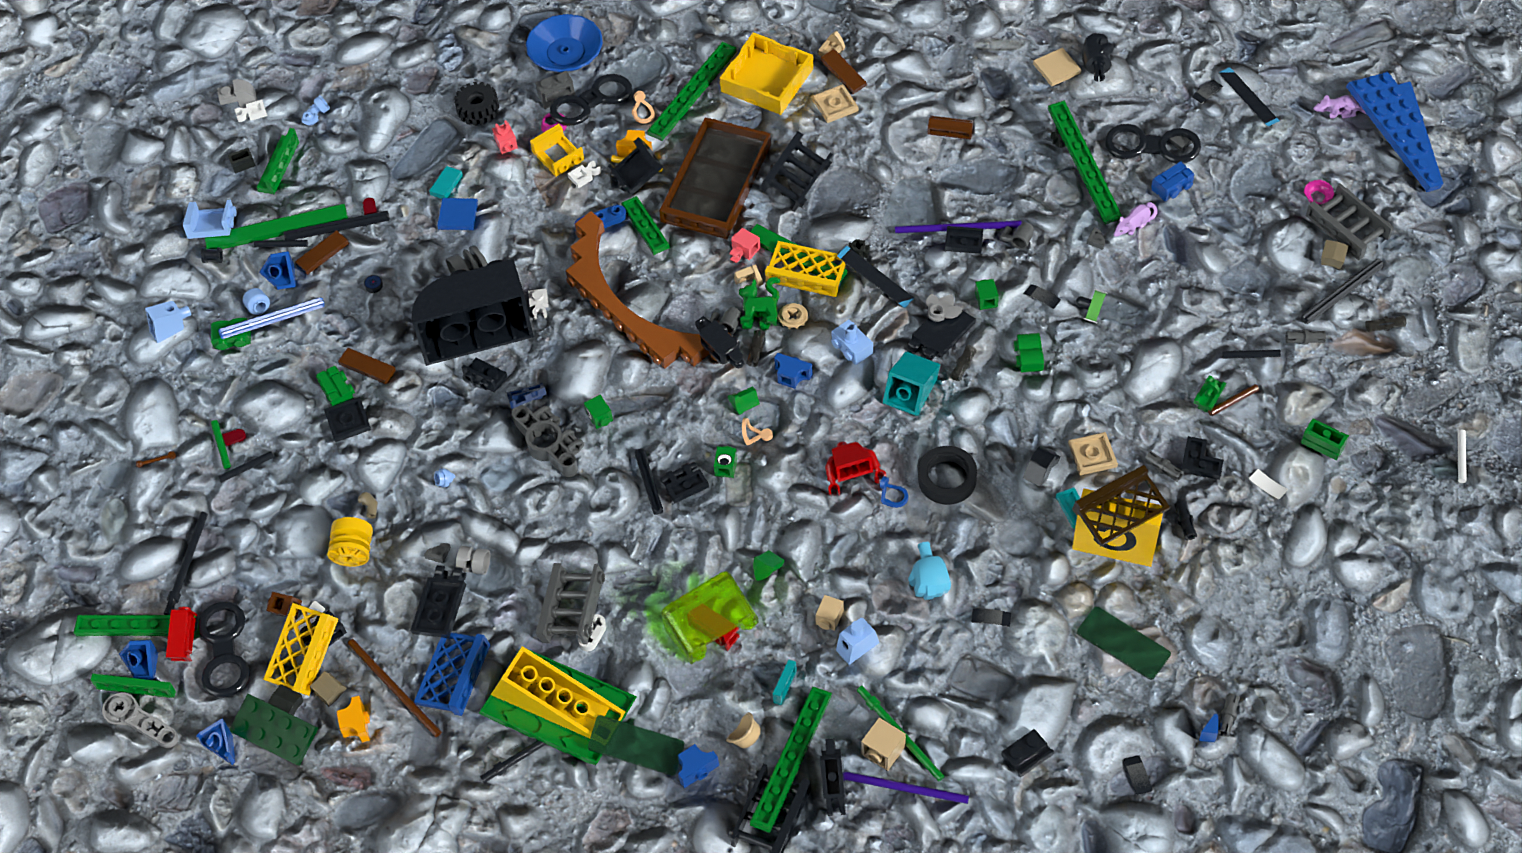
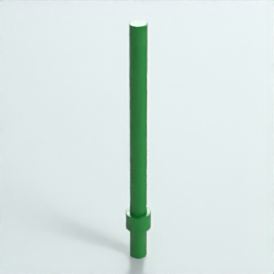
(874, 704)

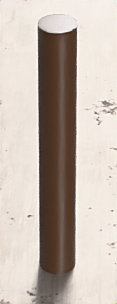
(1234, 399)

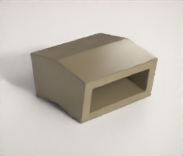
(1334, 254)
(327, 688)

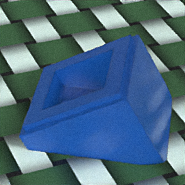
(1210, 731)

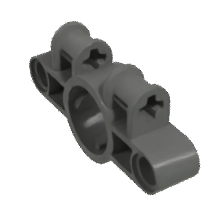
(545, 422)

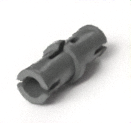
(1305, 337)
(1164, 466)
(1228, 714)

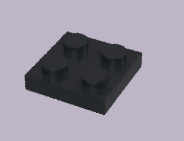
(347, 419)

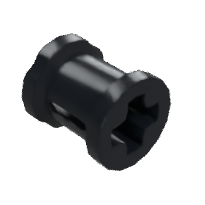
(211, 255)

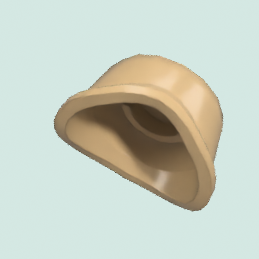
(746, 733)

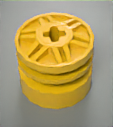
(350, 541)

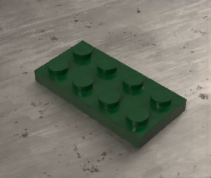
(273, 729)

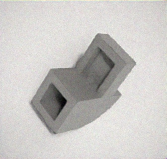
(239, 92)

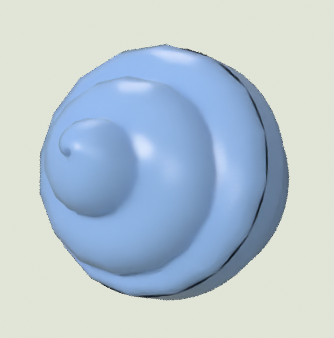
(443, 477)

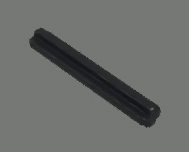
(649, 482)

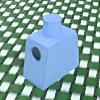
(166, 319)
(858, 638)

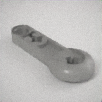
(136, 718)

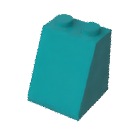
(910, 383)

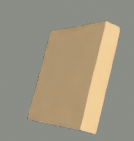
(1057, 67)
(835, 103)
(1092, 453)

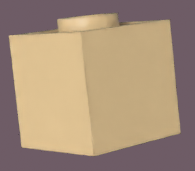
(883, 744)

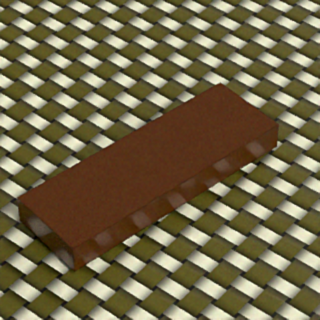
(843, 71)
(321, 252)
(366, 365)

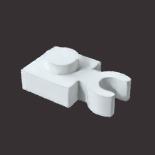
(254, 111)
(582, 175)
(538, 302)

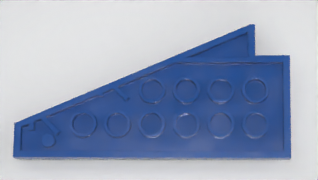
(1399, 119)

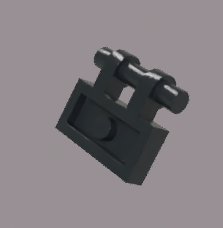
(686, 486)

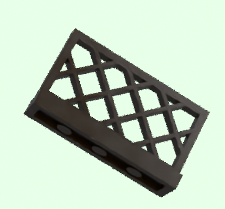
(1108, 493)

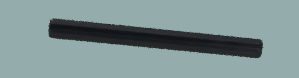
(338, 225)
(1342, 291)

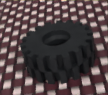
(476, 112)

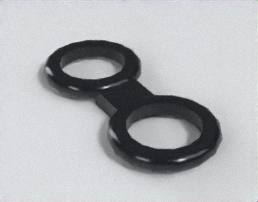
(590, 99)
(1152, 144)
(223, 649)

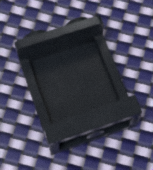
(636, 168)

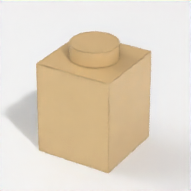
(829, 613)

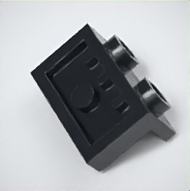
(484, 374)

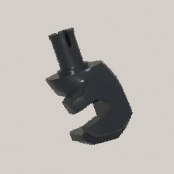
(1096, 55)

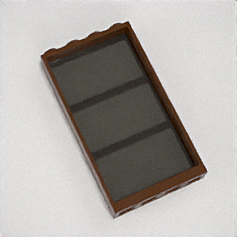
(715, 178)

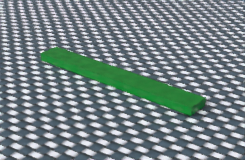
(692, 91)
(1084, 162)
(276, 227)
(790, 759)

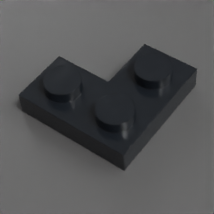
(1196, 463)

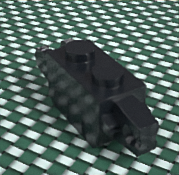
(719, 342)
(833, 776)

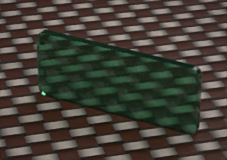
(1124, 643)
(635, 745)

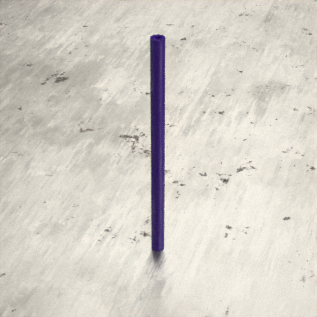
(943, 227)
(907, 787)

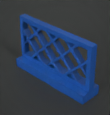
(467, 678)

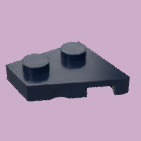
(525, 395)

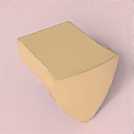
(834, 41)
(748, 273)

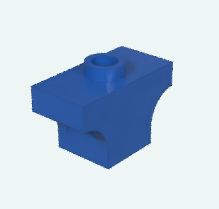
(791, 370)
(695, 765)

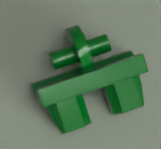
(1209, 394)

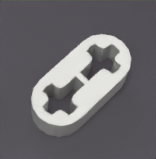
(596, 634)

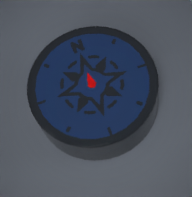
(373, 284)

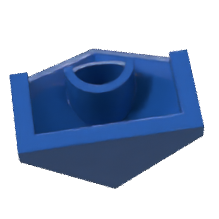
(279, 270)
(140, 658)
(218, 740)

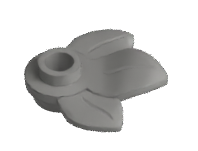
(942, 308)

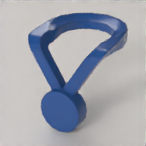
(883, 485)

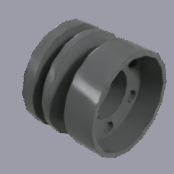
(472, 260)

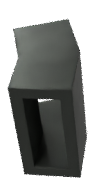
(241, 160)
(286, 699)

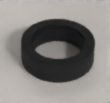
(947, 454)

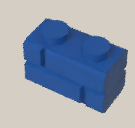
(1173, 181)

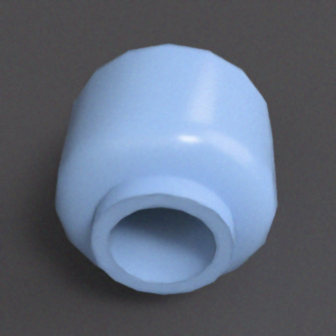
(256, 301)

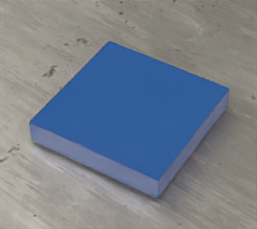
(457, 214)

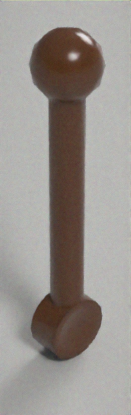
(171, 455)

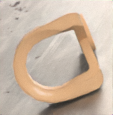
(639, 97)
(765, 434)

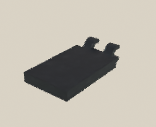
(941, 335)
(439, 603)

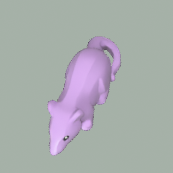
(1343, 105)
(1137, 218)

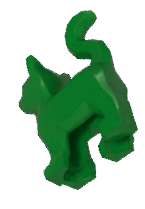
(760, 306)

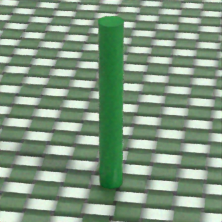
(220, 444)

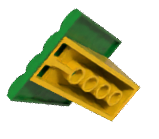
(554, 703)

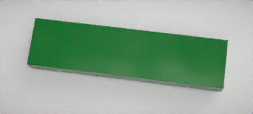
(645, 225)
(133, 685)

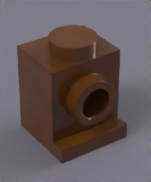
(281, 604)

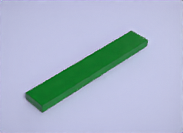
(769, 240)
(122, 625)

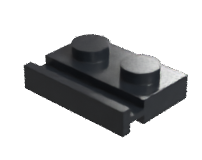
(964, 239)
(1027, 753)

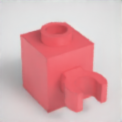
(504, 137)
(744, 244)

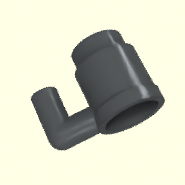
(1021, 236)
(730, 319)

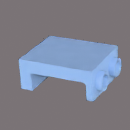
(209, 221)

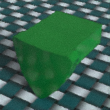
(744, 400)
(766, 564)

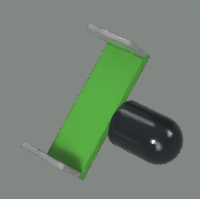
(1092, 305)

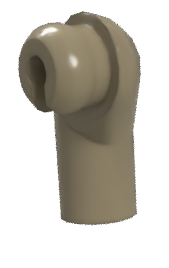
(371, 503)

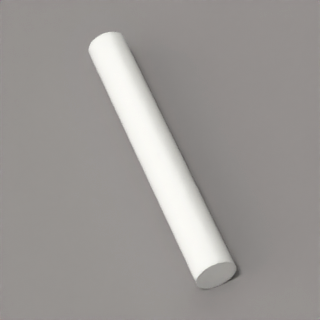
(1461, 456)

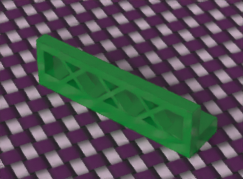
(278, 163)

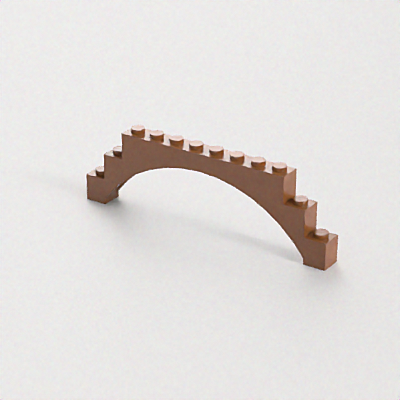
(586, 275)

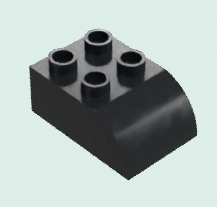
(471, 312)

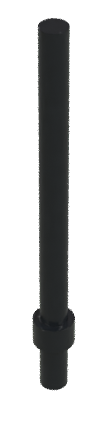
(174, 595)
(500, 767)

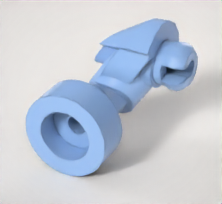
(310, 116)

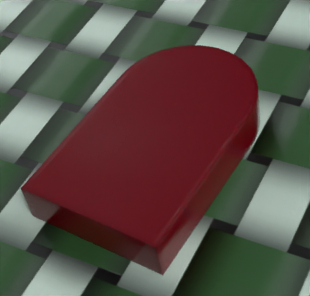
(369, 206)
(234, 436)

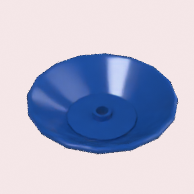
(564, 43)

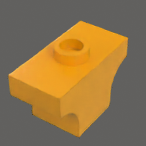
(626, 145)
(354, 720)

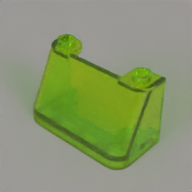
(707, 615)

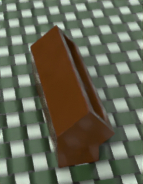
(950, 127)

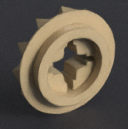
(793, 309)

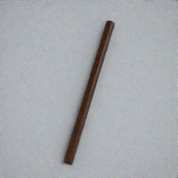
(394, 688)

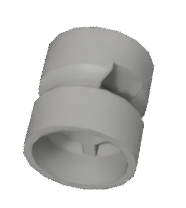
(476, 560)

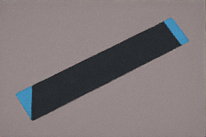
(1249, 97)
(875, 276)

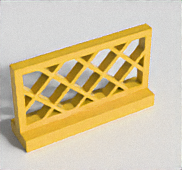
(802, 279)
(313, 653)

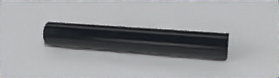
(280, 243)
(1251, 354)
(246, 466)

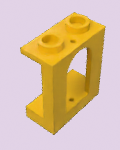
(551, 138)

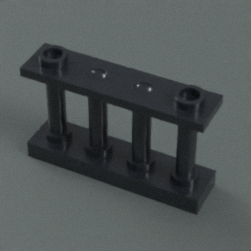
(788, 156)
(783, 829)

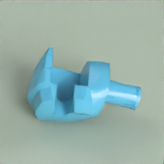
(929, 574)

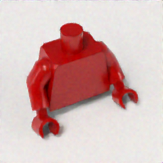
(850, 462)

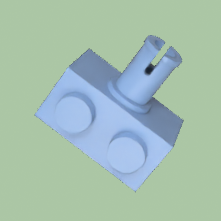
(852, 342)

